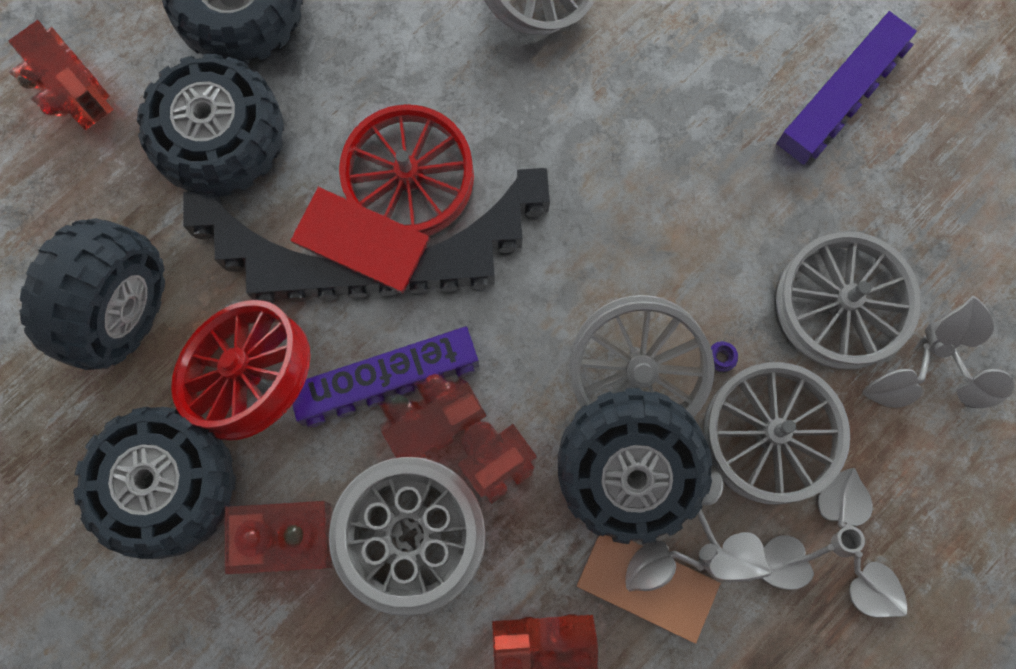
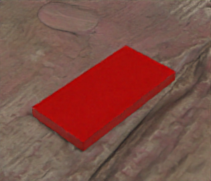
(360, 239)

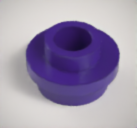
(730, 352)

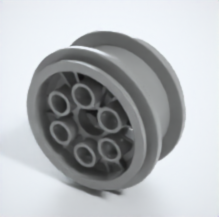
(354, 511)

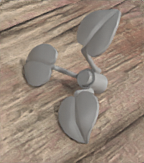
(967, 326)
(848, 502)
(738, 560)

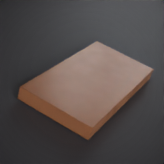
(676, 607)

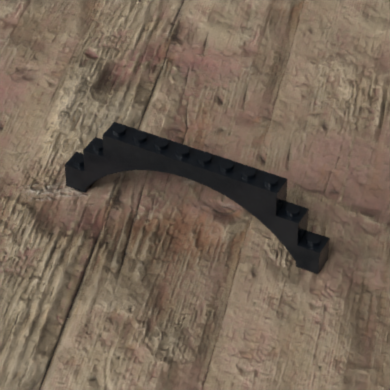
(290, 275)

